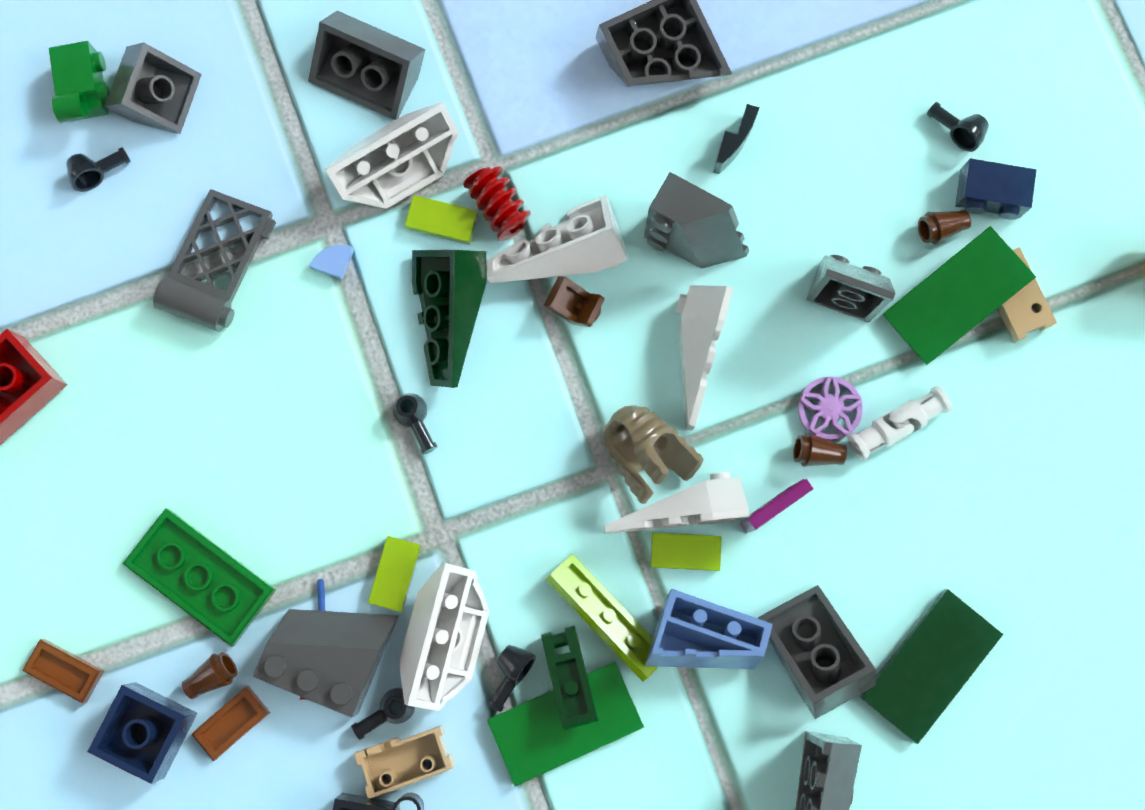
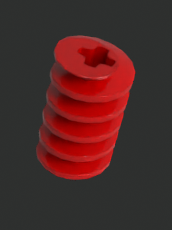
(497, 202)

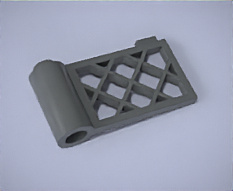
(202, 301)

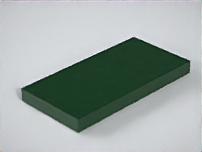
(931, 666)

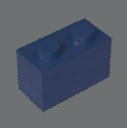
(995, 188)

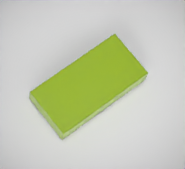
(441, 219)
(685, 551)
(394, 574)

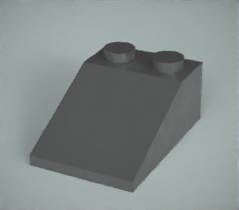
(850, 288)
(819, 652)

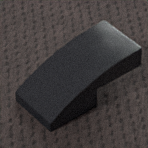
(733, 143)

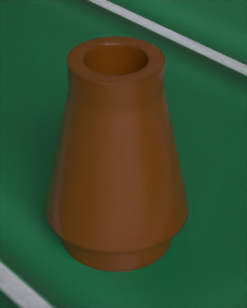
(942, 225)
(816, 451)
(211, 675)

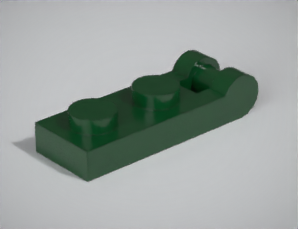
(569, 679)

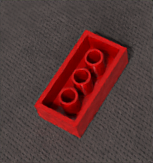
(25, 382)

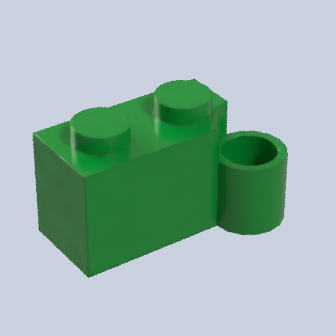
(78, 82)

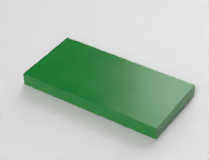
(958, 295)
(199, 577)
(533, 736)

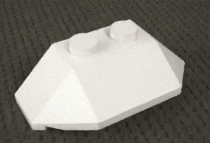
(396, 158)
(443, 637)

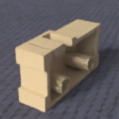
(1018, 313)
(404, 761)

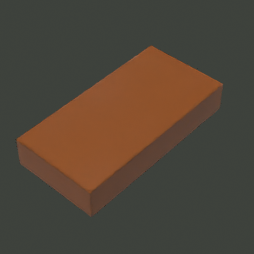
(63, 670)
(230, 723)

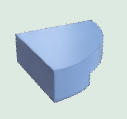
(333, 260)

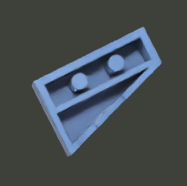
(706, 635)

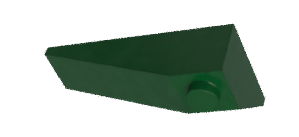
(450, 298)

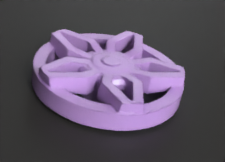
(830, 408)

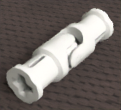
(902, 421)

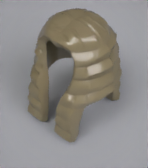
(647, 443)

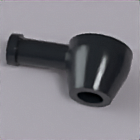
(965, 133)
(86, 174)
(415, 420)
(515, 665)
(384, 714)

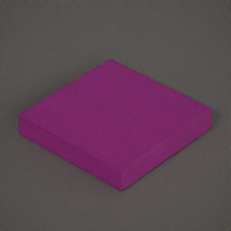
(776, 505)

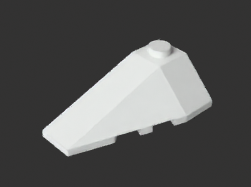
(578, 245)
(700, 325)
(705, 503)

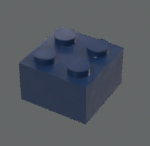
(142, 732)

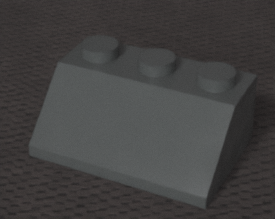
(365, 64)

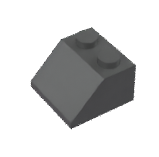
(153, 88)

